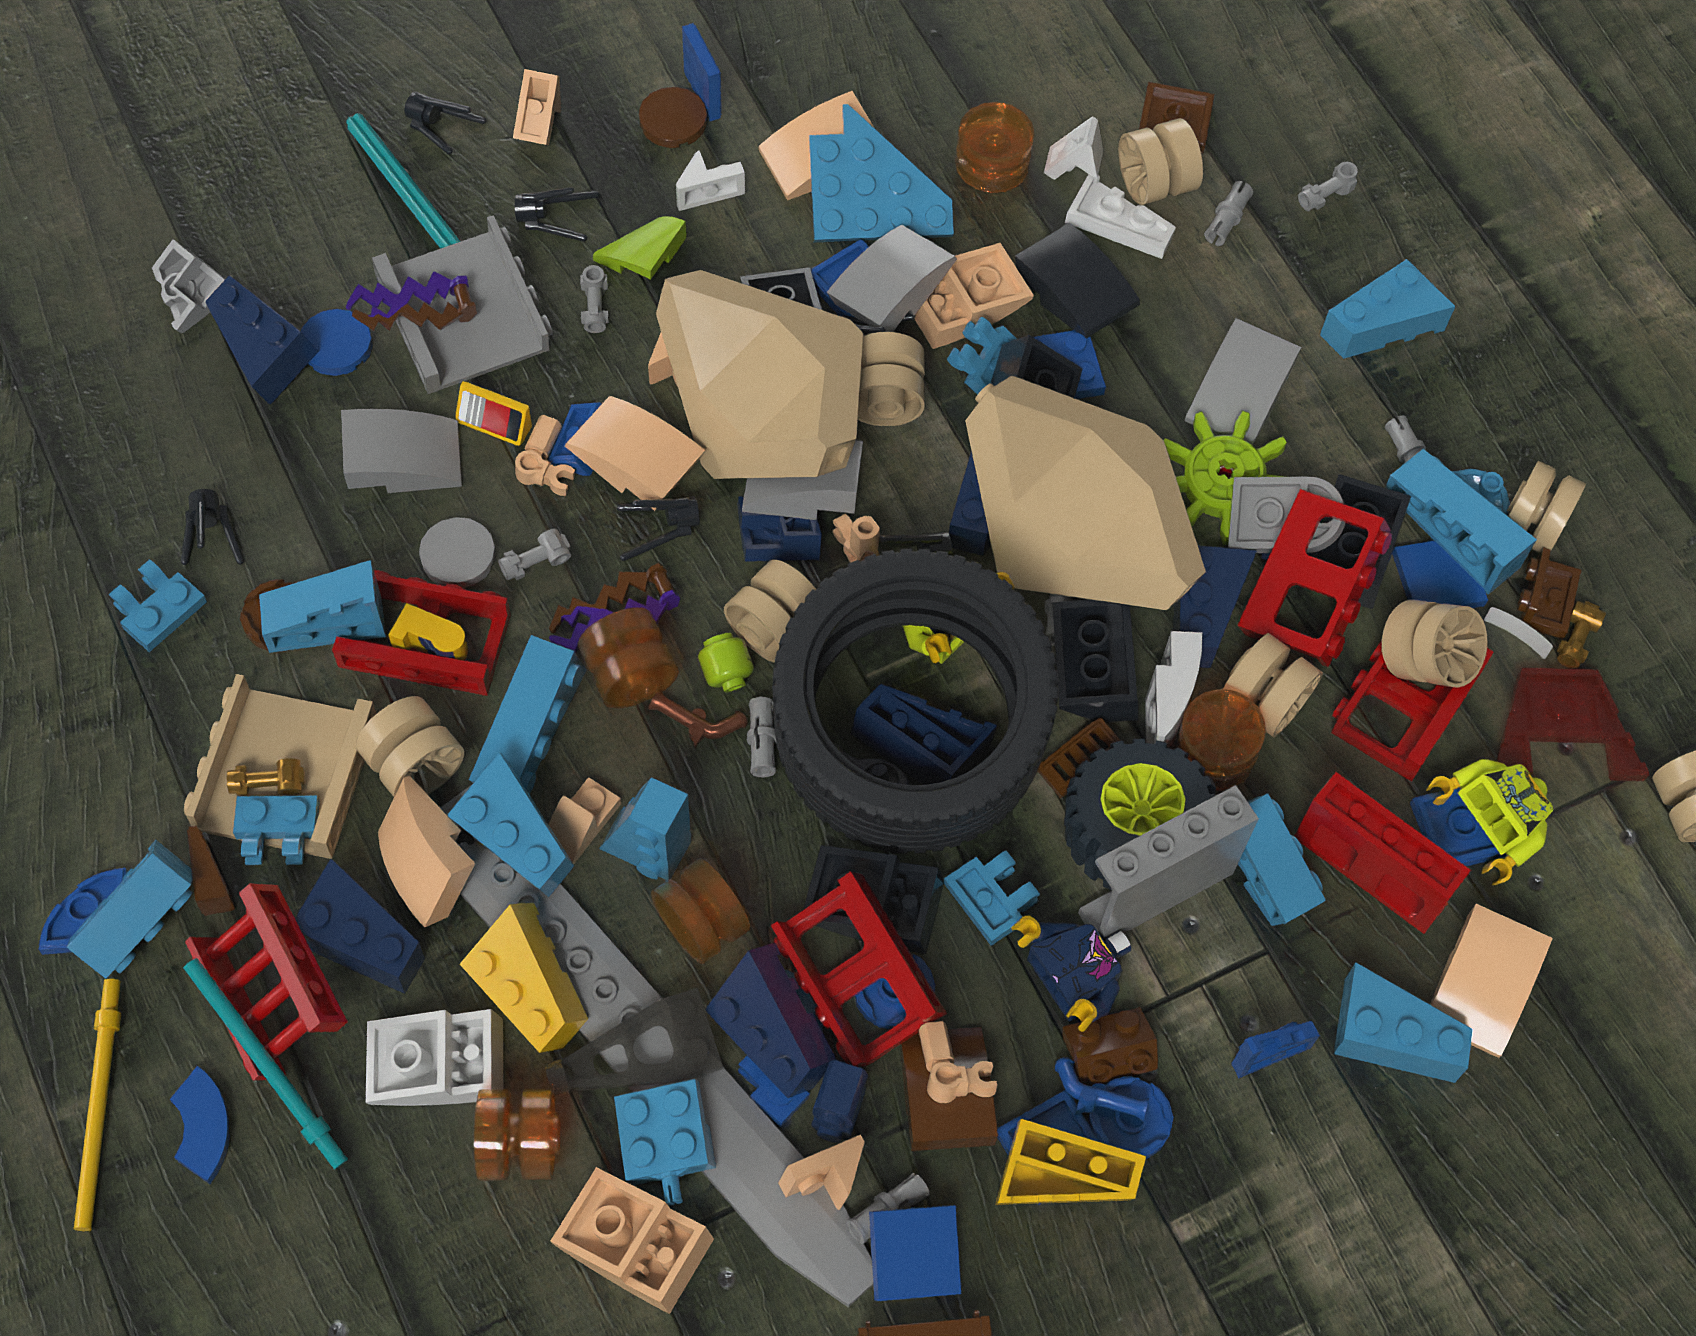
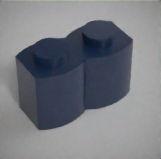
(839, 1101)

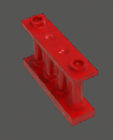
(294, 961)

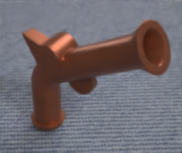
(696, 720)

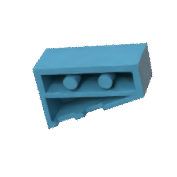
(1385, 311)
(323, 607)
(511, 826)
(652, 830)
(1275, 867)
(132, 911)
(1398, 1029)

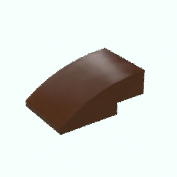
(955, 1124)

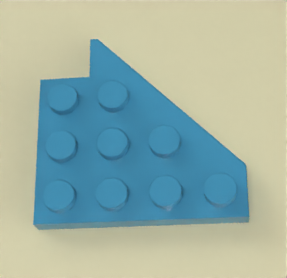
(870, 187)

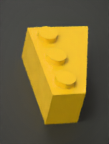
(524, 979)
(1066, 1168)

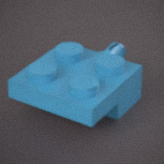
(664, 1136)

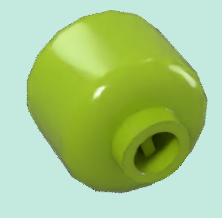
(725, 662)

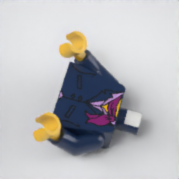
(1075, 965)

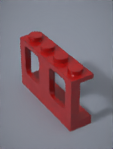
(1292, 566)
(423, 667)
(1428, 712)
(1380, 852)
(881, 957)

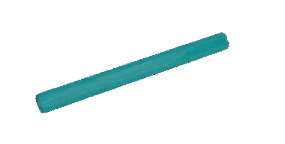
(401, 181)

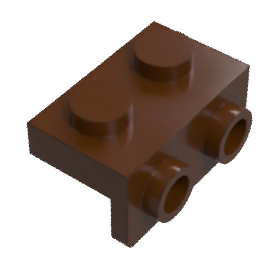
(1549, 596)
(1112, 1047)

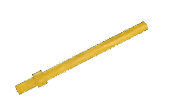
(106, 1023)

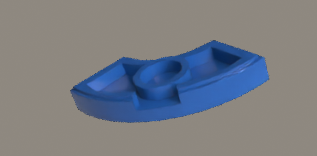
(75, 909)
(205, 1125)

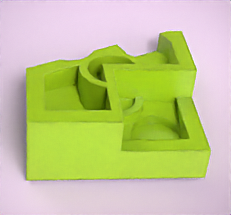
(645, 247)

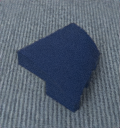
(778, 537)

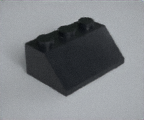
(1037, 364)
(1347, 547)
(1095, 660)

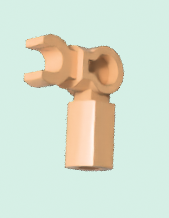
(532, 464)
(857, 536)
(945, 1078)

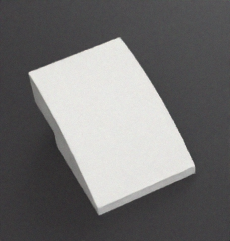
(1172, 686)
(433, 1058)

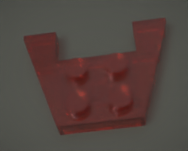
(1567, 709)

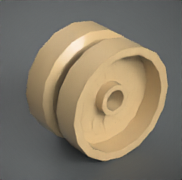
(1542, 508)

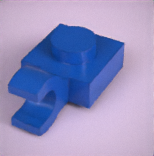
(768, 1096)

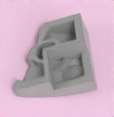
(185, 284)

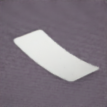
(1519, 629)

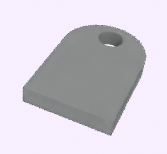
(1262, 508)

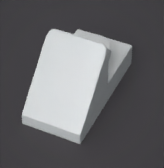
(1078, 148)
(704, 186)

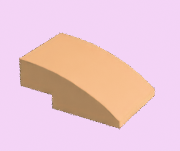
(788, 148)
(974, 287)
(634, 449)
(423, 854)
(1490, 976)
(633, 1239)

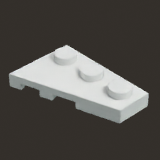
(1115, 218)

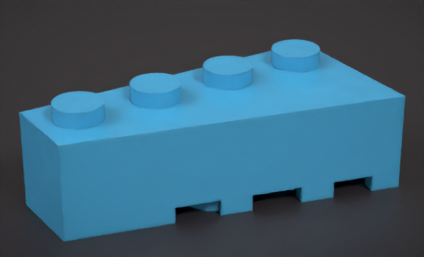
(1462, 521)
(532, 709)

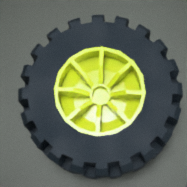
(1127, 795)

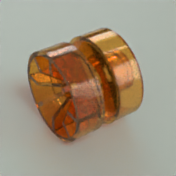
(627, 657)
(1223, 735)
(530, 1134)

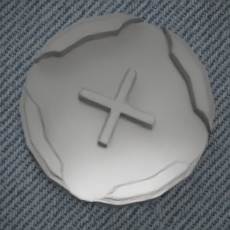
(457, 552)

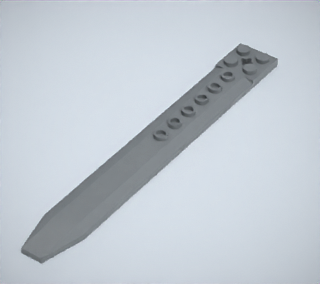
(747, 1146)

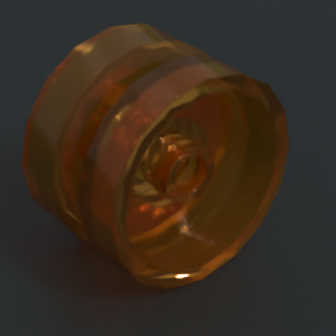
(994, 147)
(700, 910)

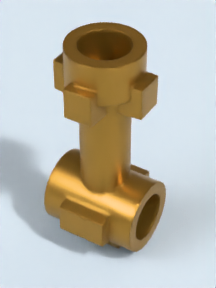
(1586, 618)
(288, 778)

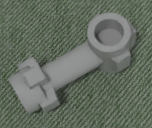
(1342, 183)
(594, 285)
(552, 547)

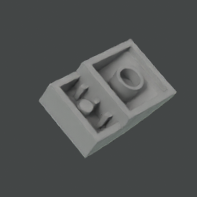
(891, 278)
(1244, 378)
(400, 450)
(806, 495)

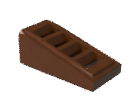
(1096, 730)
(209, 887)

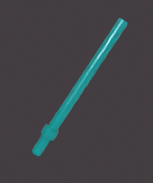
(314, 1129)

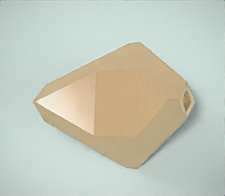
(761, 377)
(1080, 499)

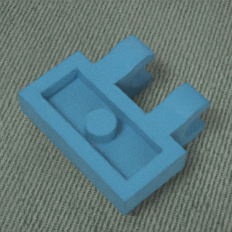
(982, 366)
(161, 612)
(275, 818)
(984, 900)

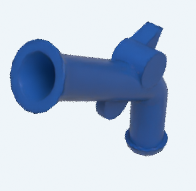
(1097, 1093)

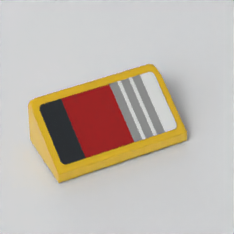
(493, 414)

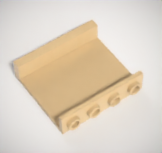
(269, 727)

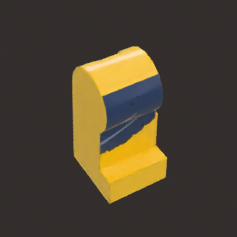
(428, 634)

